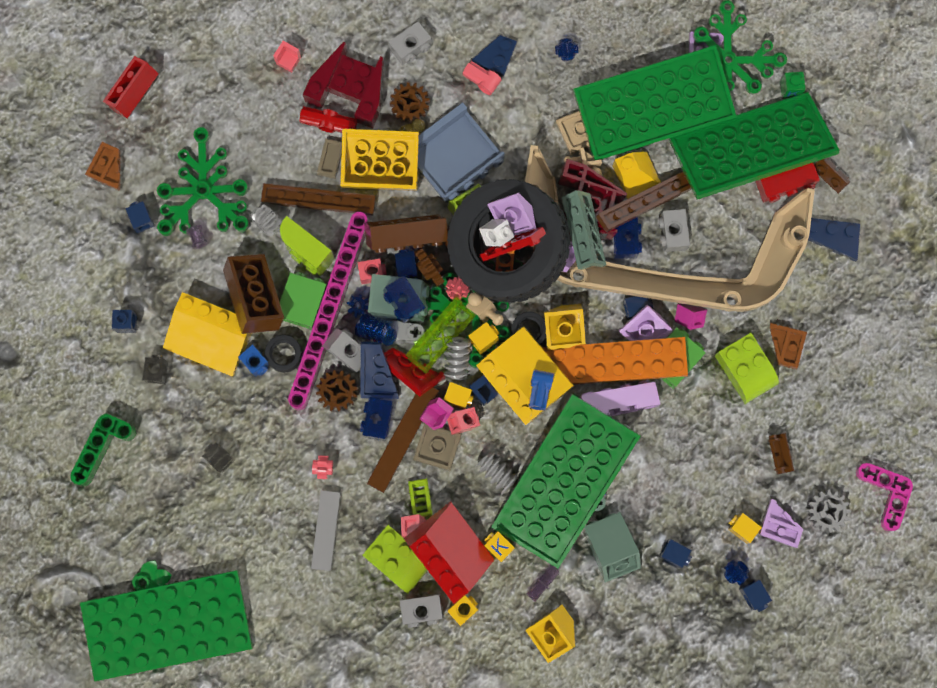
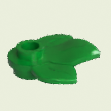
(152, 576)

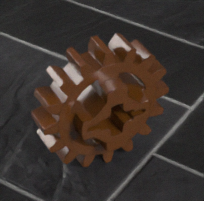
(410, 95)
(429, 266)
(339, 382)

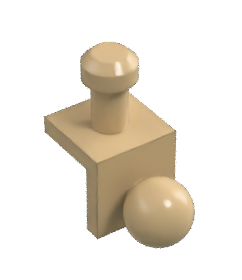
(587, 159)
(483, 308)

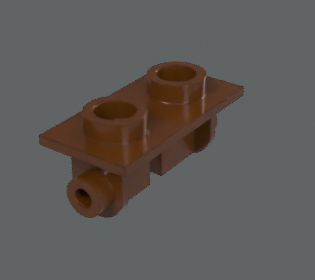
(835, 179)
(781, 453)

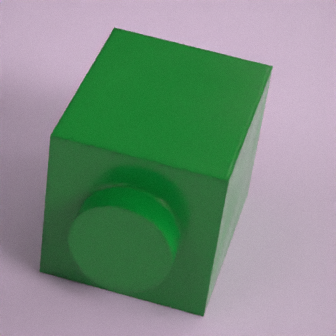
(792, 84)

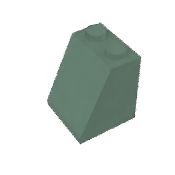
(380, 308)
(612, 546)

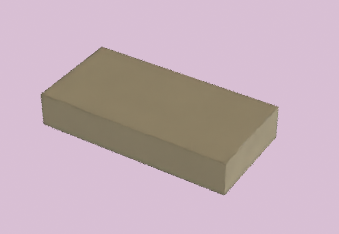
(330, 158)

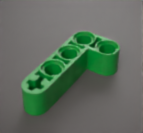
(99, 451)

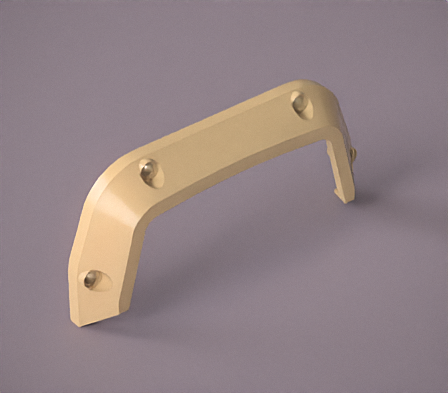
(766, 279)

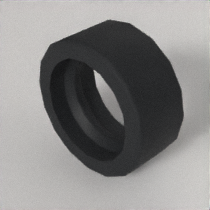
(530, 316)
(283, 339)

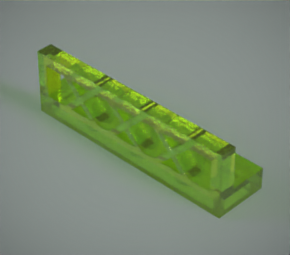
(434, 332)

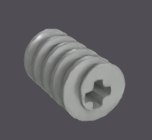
(458, 359)
(497, 472)

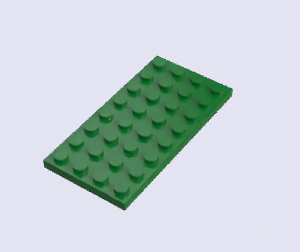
(654, 103)
(754, 145)
(565, 481)
(166, 625)

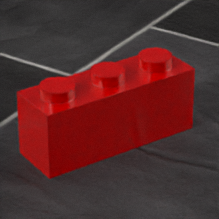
(130, 87)
(787, 183)

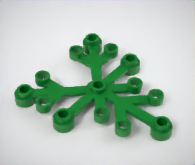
(756, 60)
(202, 168)
(444, 303)

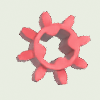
(457, 288)
(322, 467)

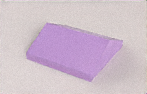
(516, 211)
(646, 325)

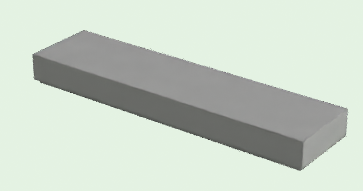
(326, 530)

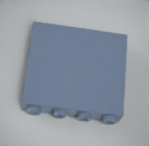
(456, 153)

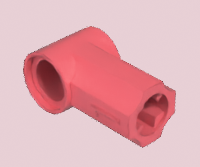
(486, 80)

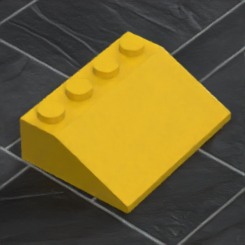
(379, 159)
(206, 334)
(511, 370)

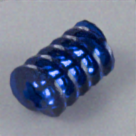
(376, 329)

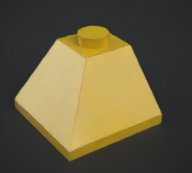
(635, 173)
(564, 326)
(553, 633)

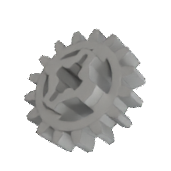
(832, 517)

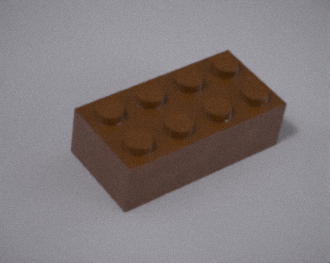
(406, 232)
(253, 293)

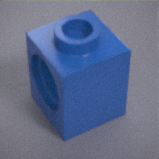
(248, 355)

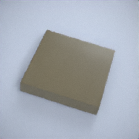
(437, 447)

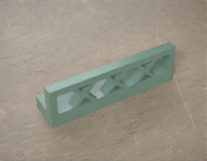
(583, 230)

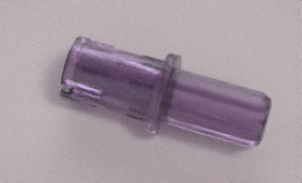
(543, 583)

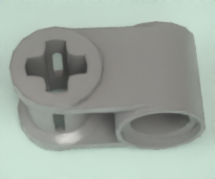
(405, 331)

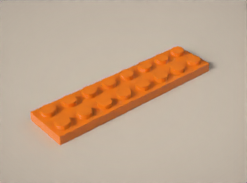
(622, 360)

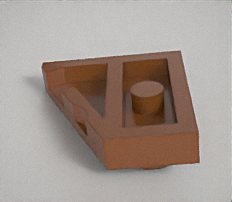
(106, 166)
(787, 345)

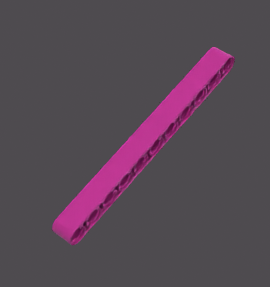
(330, 320)

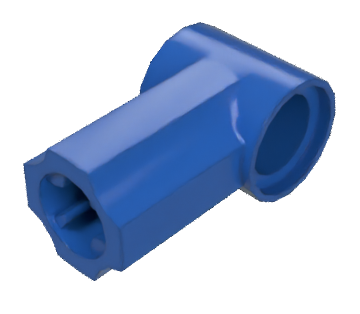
(541, 384)

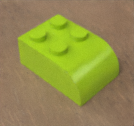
(305, 247)
(747, 368)
(395, 559)

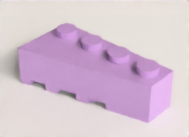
(625, 398)

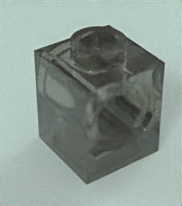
(160, 376)
(218, 457)

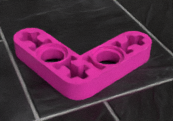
(895, 493)

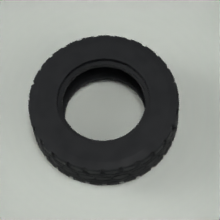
(542, 267)

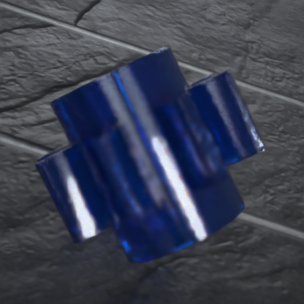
(566, 49)
(360, 301)
(736, 572)

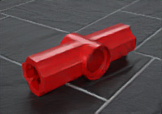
(326, 120)

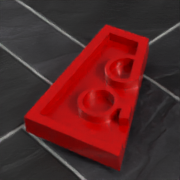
(519, 241)
(411, 374)

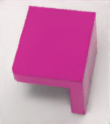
(690, 316)
(436, 413)

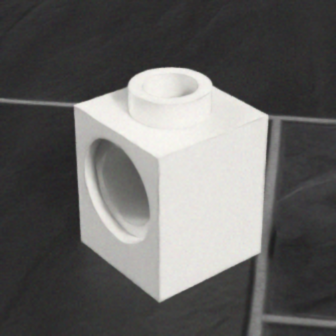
(496, 232)

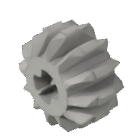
(266, 220)

